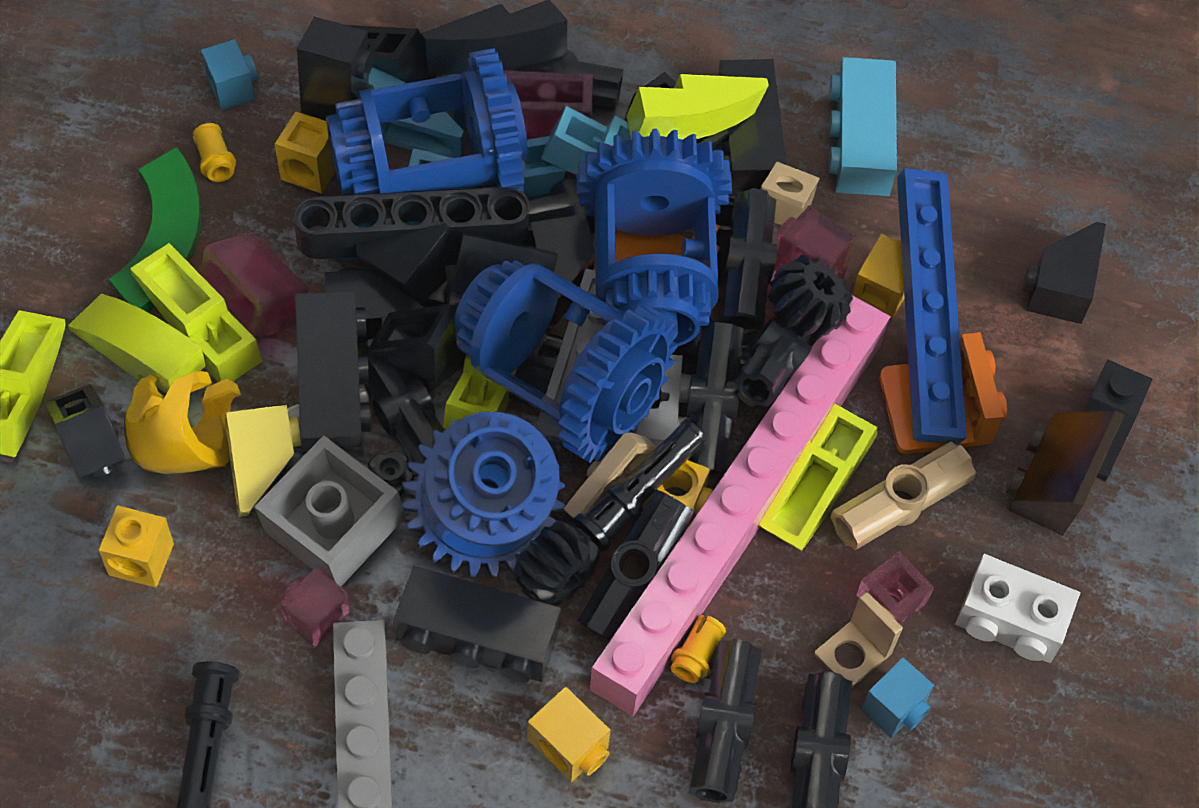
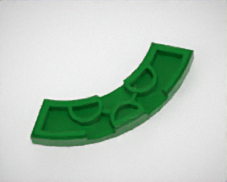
(173, 220)

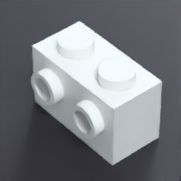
(1017, 609)

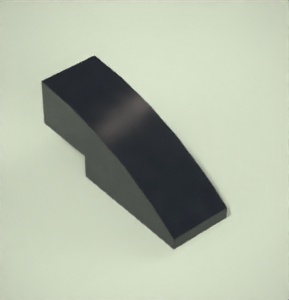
(518, 37)

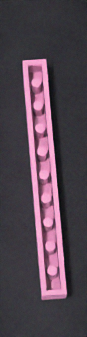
(733, 511)

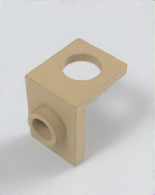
(791, 189)
(871, 630)

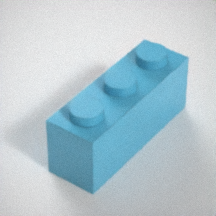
(863, 126)

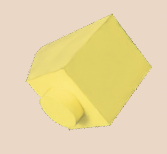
(259, 451)

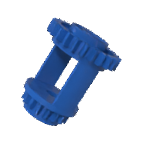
(491, 121)
(655, 190)
(612, 378)
(484, 491)

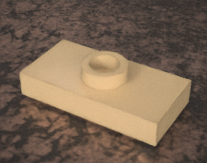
(613, 467)

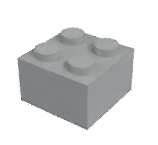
(330, 511)

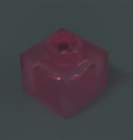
(901, 579)
(313, 605)

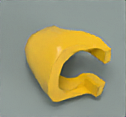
(160, 431)

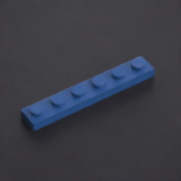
(931, 307)

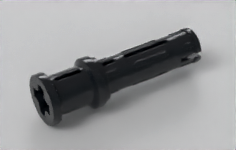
(624, 499)
(207, 719)

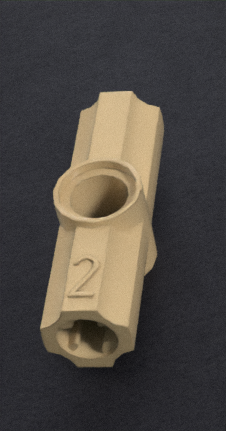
(881, 509)

